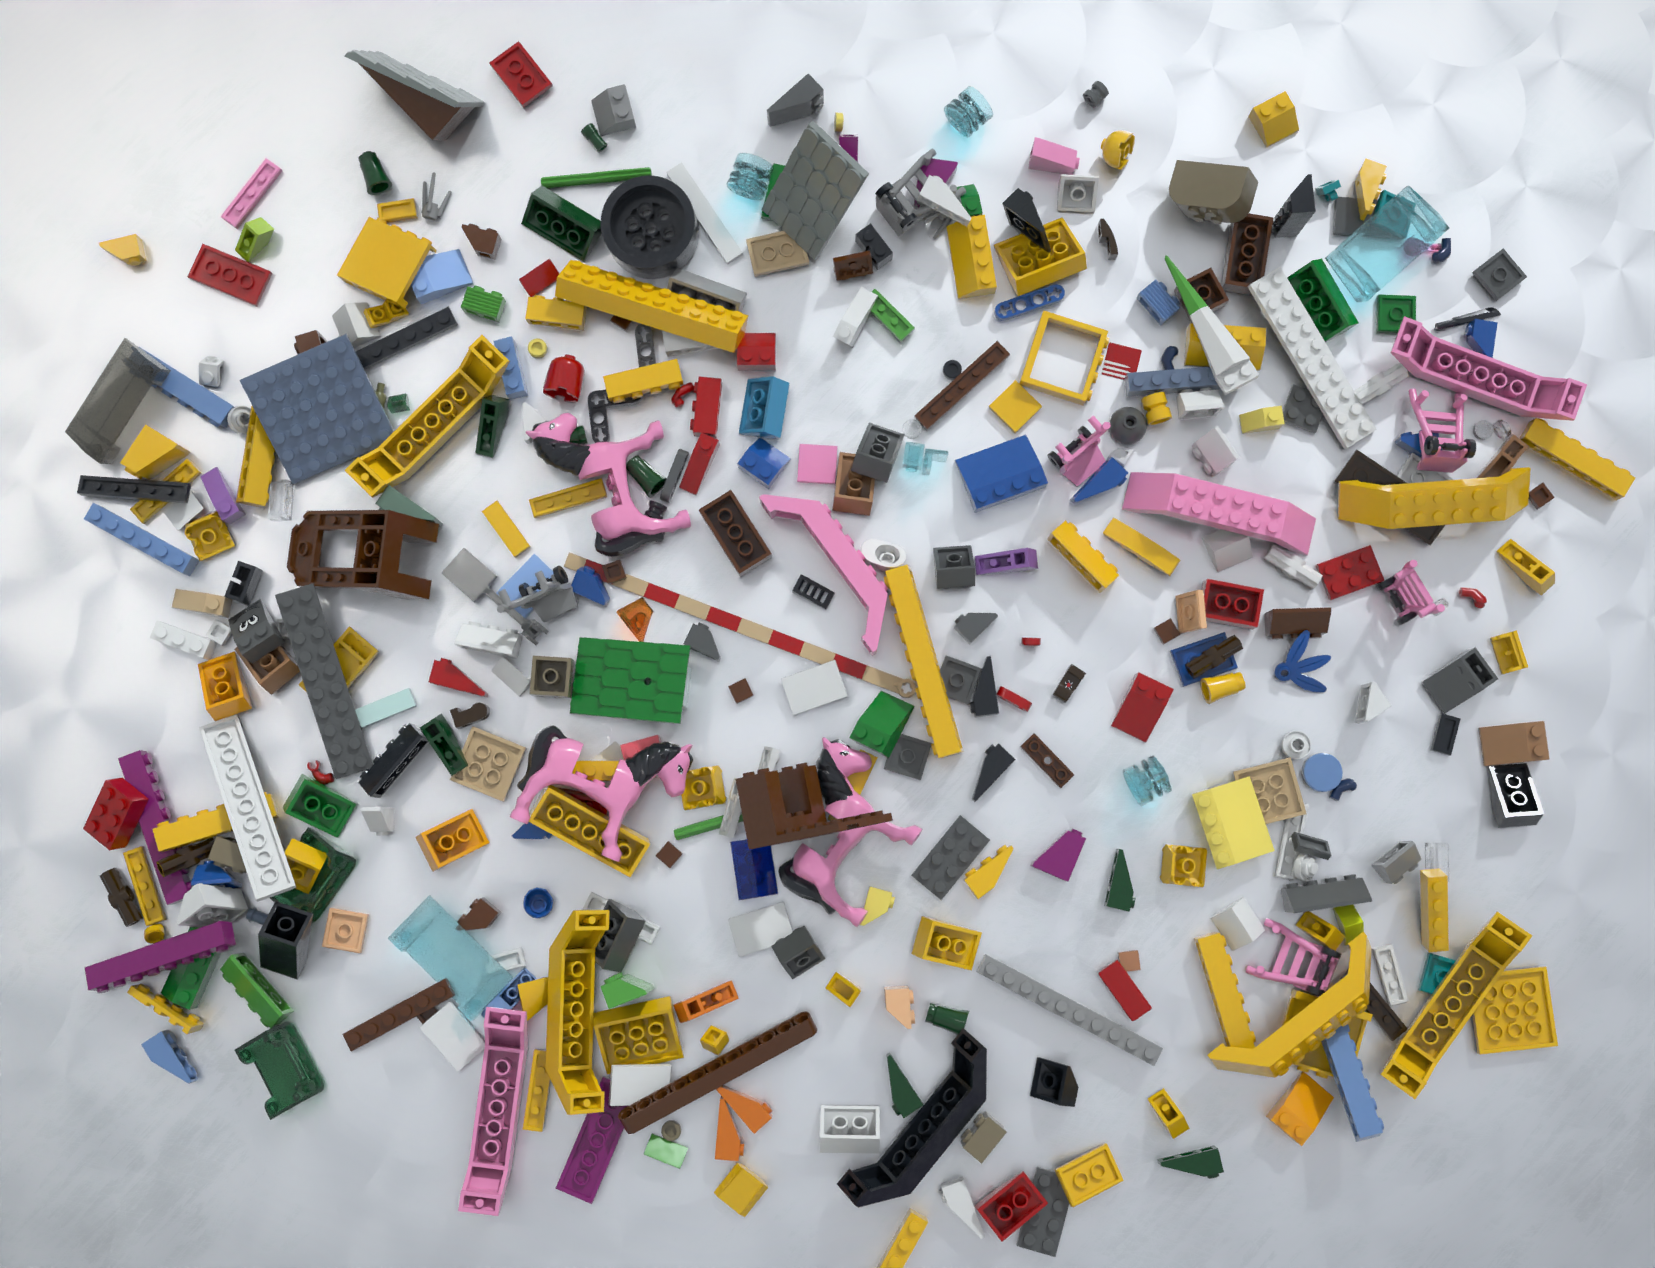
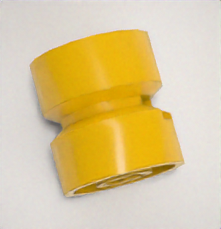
(1156, 408)

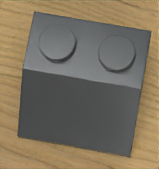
(954, 567)
(798, 952)

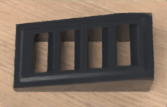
(796, 590)

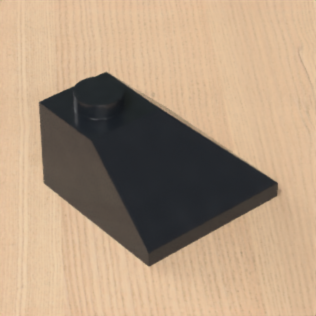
(1054, 1083)

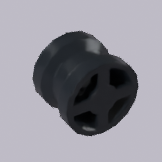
(655, 510)

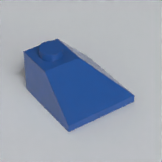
(214, 875)

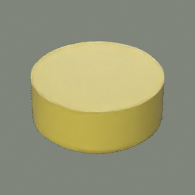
(838, 122)
(537, 348)

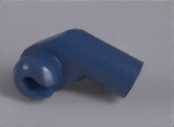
(1445, 251)
(1167, 357)
(1344, 785)

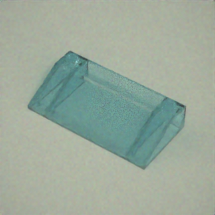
(1386, 244)
(451, 953)

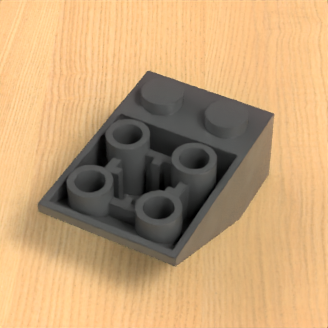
(1460, 680)

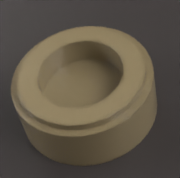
(671, 1130)

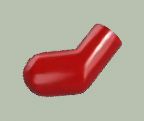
(680, 392)
(1475, 594)

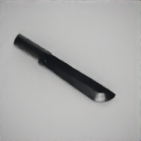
(1467, 318)

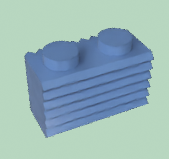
(1158, 302)

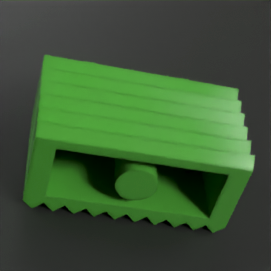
(483, 304)

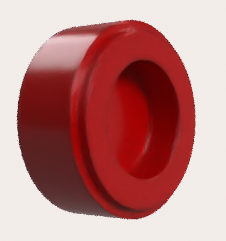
(1031, 641)

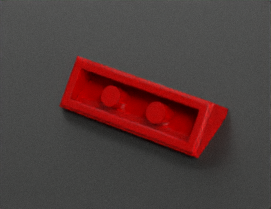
(1124, 990)

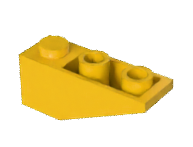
(1367, 186)
(986, 877)

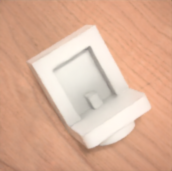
(210, 371)

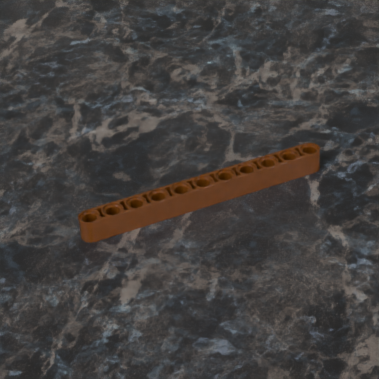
(717, 1072)

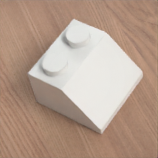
(1198, 403)
(1214, 452)

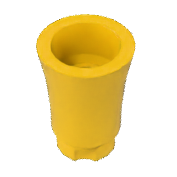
(1221, 686)

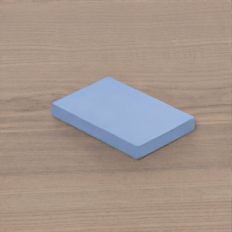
(525, 574)

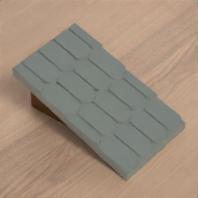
(424, 98)
(814, 190)

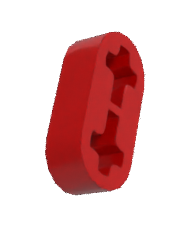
(1014, 699)

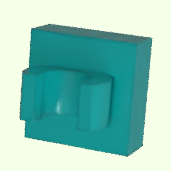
(1328, 190)

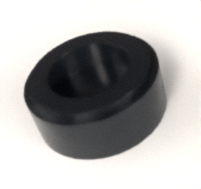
(952, 369)

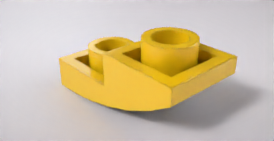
(384, 314)

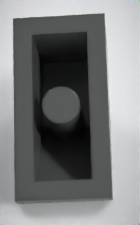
(973, 624)
(702, 641)

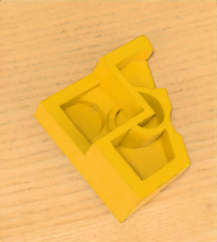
(533, 996)

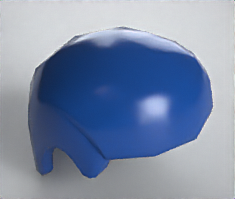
(538, 903)

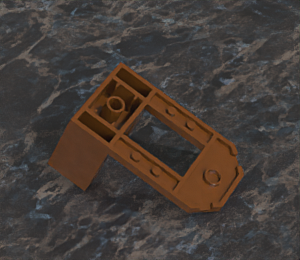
(375, 553)
(790, 807)

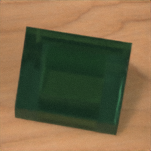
(398, 403)

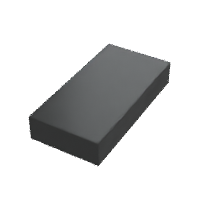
(1311, 845)

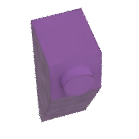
(222, 496)
(1006, 561)

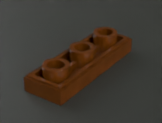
(1056, 770)

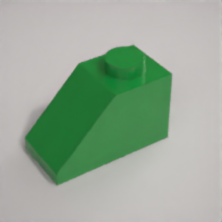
(971, 200)

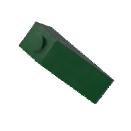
(491, 424)
(444, 743)
(1120, 888)
(903, 1094)
(1198, 1162)

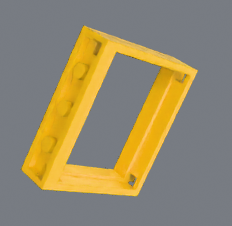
(1092, 376)

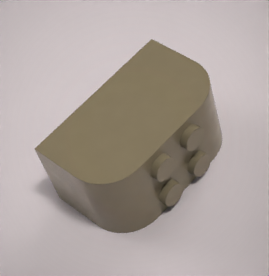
(1213, 191)

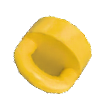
(154, 933)

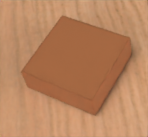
(1129, 960)

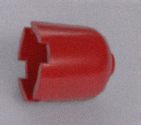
(564, 378)

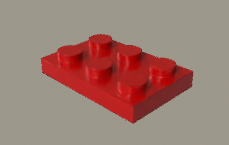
(521, 74)
(1350, 572)

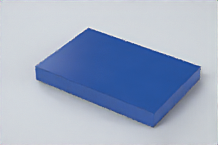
(1191, 651)

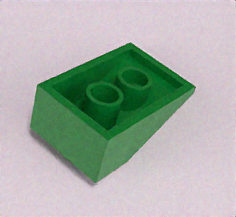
(882, 723)
(318, 806)

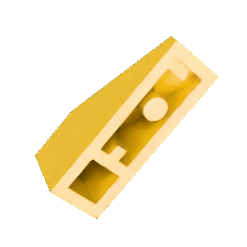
(1527, 567)

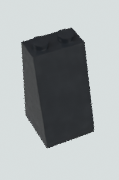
(285, 940)

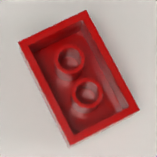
(1232, 603)
(115, 813)

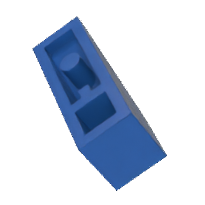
(1105, 478)

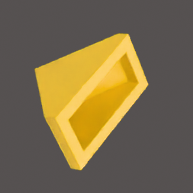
(843, 989)

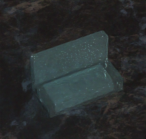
(932, 455)

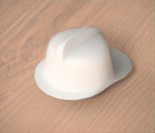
(883, 554)

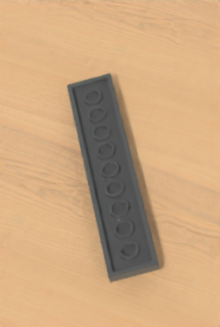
(324, 681)

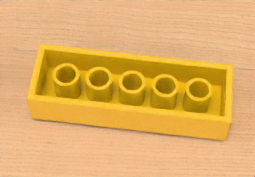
(583, 827)

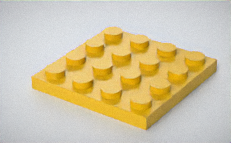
(1516, 1013)

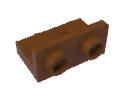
(853, 265)

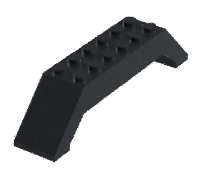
(928, 1132)

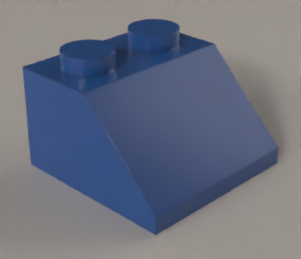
(763, 462)

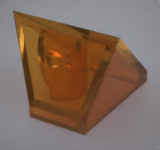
(636, 617)

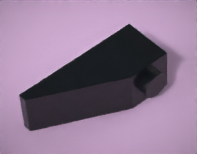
(984, 698)
(993, 766)

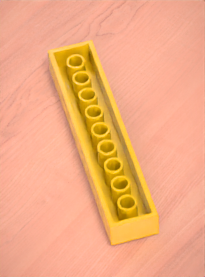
(651, 305)
(923, 658)

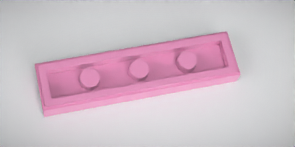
(251, 193)

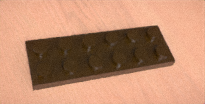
(1367, 470)

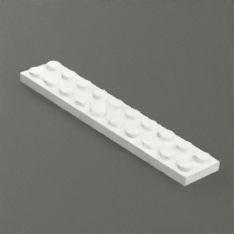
(1312, 357)
(247, 808)

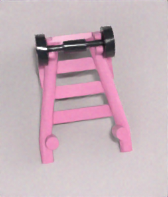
(1432, 457)
(1086, 459)
(1411, 592)
(1319, 953)

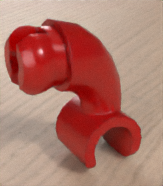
(320, 777)

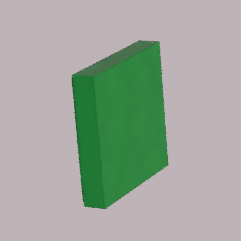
(1392, 310)

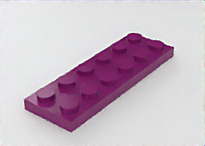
(592, 1150)

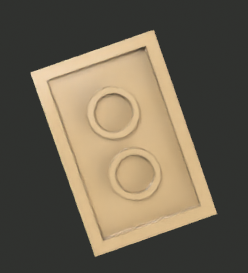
(775, 253)

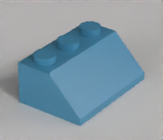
(764, 407)

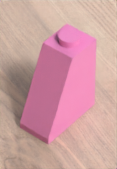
(1053, 157)

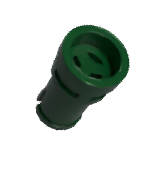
(591, 134)

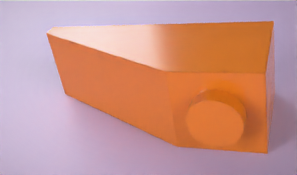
(705, 1001)
(749, 1109)
(728, 1137)

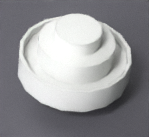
(239, 419)
(1296, 745)
(1305, 867)

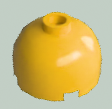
(1117, 147)

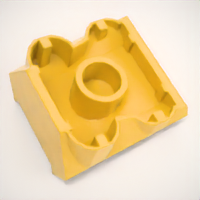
(208, 535)
(703, 788)
(1183, 865)
(741, 1189)

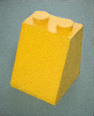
(152, 454)

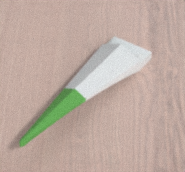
(1225, 356)

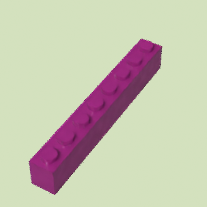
(140, 774)
(160, 956)

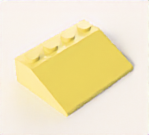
(1233, 822)

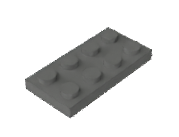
(950, 857)
(1045, 1228)

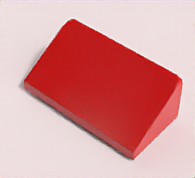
(539, 278)

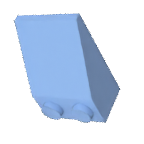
(440, 276)

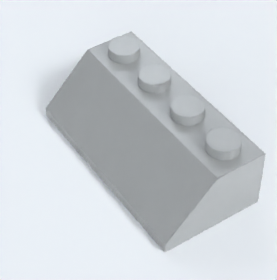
(706, 289)

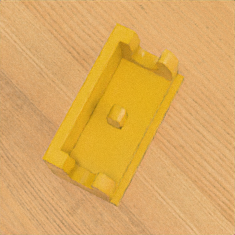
(1509, 652)

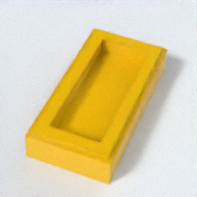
(397, 210)

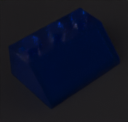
(753, 870)

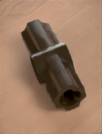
(1213, 656)
(185, 857)
(121, 897)

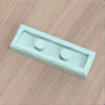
(385, 707)

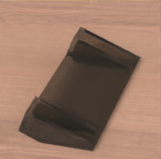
(114, 401)

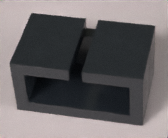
(879, 250)
(249, 577)

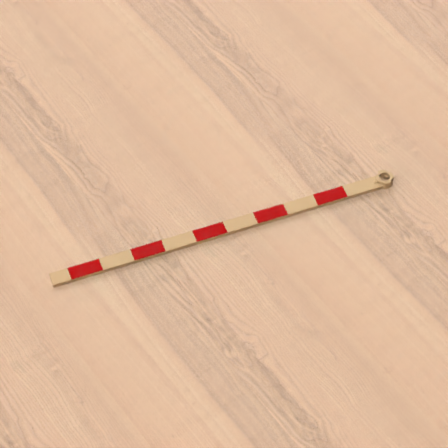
(749, 628)

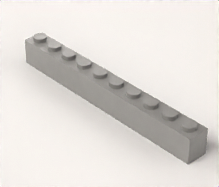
(1069, 1010)

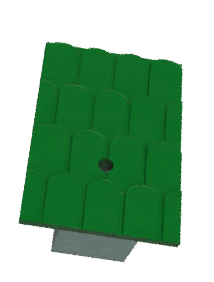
(614, 676)

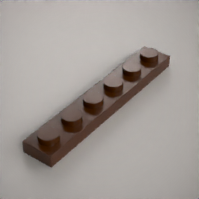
(962, 385)
(398, 1014)

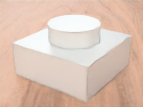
(219, 632)

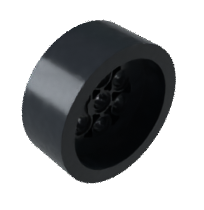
(626, 207)

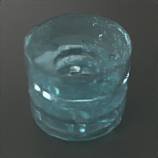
(968, 111)
(750, 176)
(1149, 779)

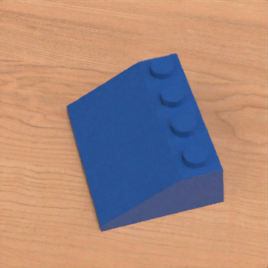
(1001, 473)

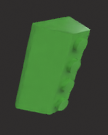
(624, 988)
(256, 990)

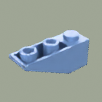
(509, 996)
(165, 1053)

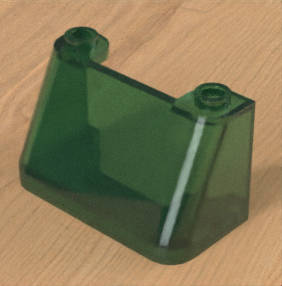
(329, 880)
(283, 1067)

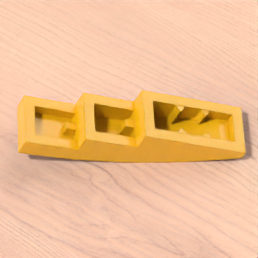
(1141, 546)

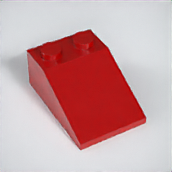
(1142, 707)
(1011, 1205)

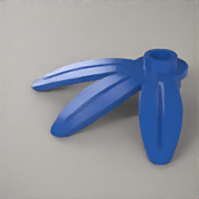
(1307, 665)

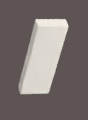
(1390, 975)

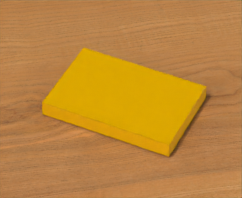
(1088, 1175)

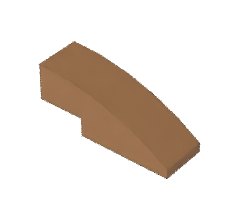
(1504, 458)

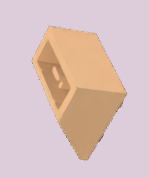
(898, 1004)

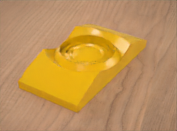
(353, 654)

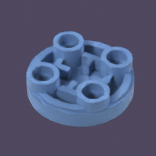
(1322, 772)

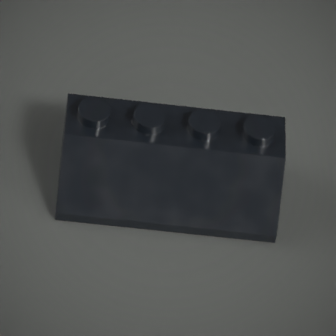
(1295, 210)
(393, 761)

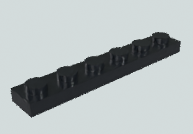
(406, 338)
(134, 489)

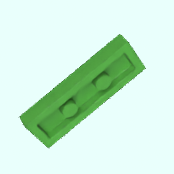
(891, 318)

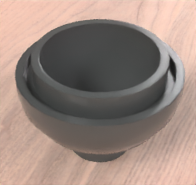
(1121, 431)

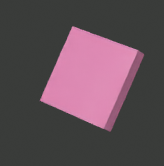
(817, 464)

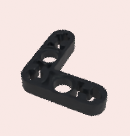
(601, 408)

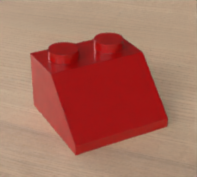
(757, 352)

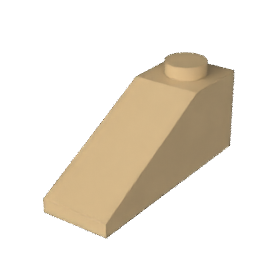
(202, 603)

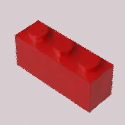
(706, 406)

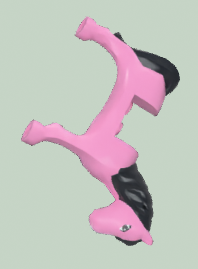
(622, 523)
(553, 765)
(815, 874)

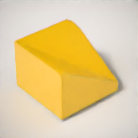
(714, 1040)

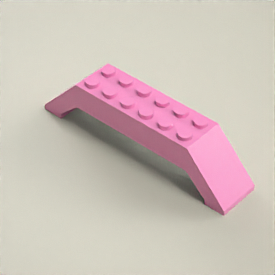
(1484, 376)
(1220, 508)
(841, 553)
(496, 1111)

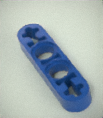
(1028, 300)

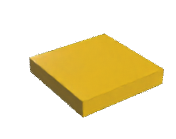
(1015, 406)

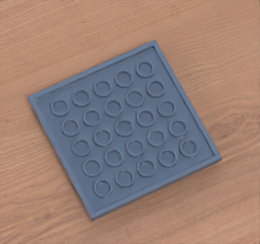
(318, 408)

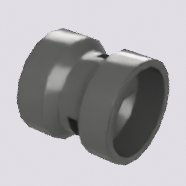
(1095, 94)

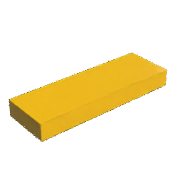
(506, 529)

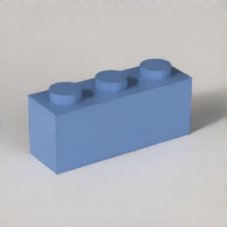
(513, 375)

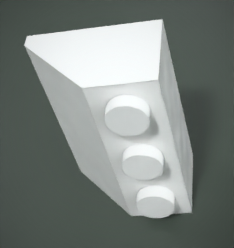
(489, 639)
(210, 904)
(849, 1129)

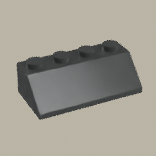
(1325, 895)

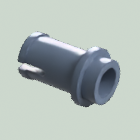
(256, 916)

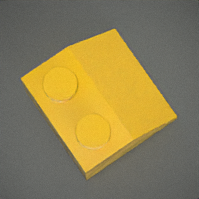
(1275, 119)
(304, 864)

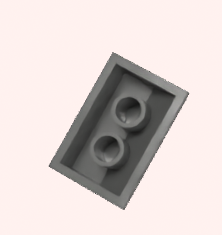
(621, 937)

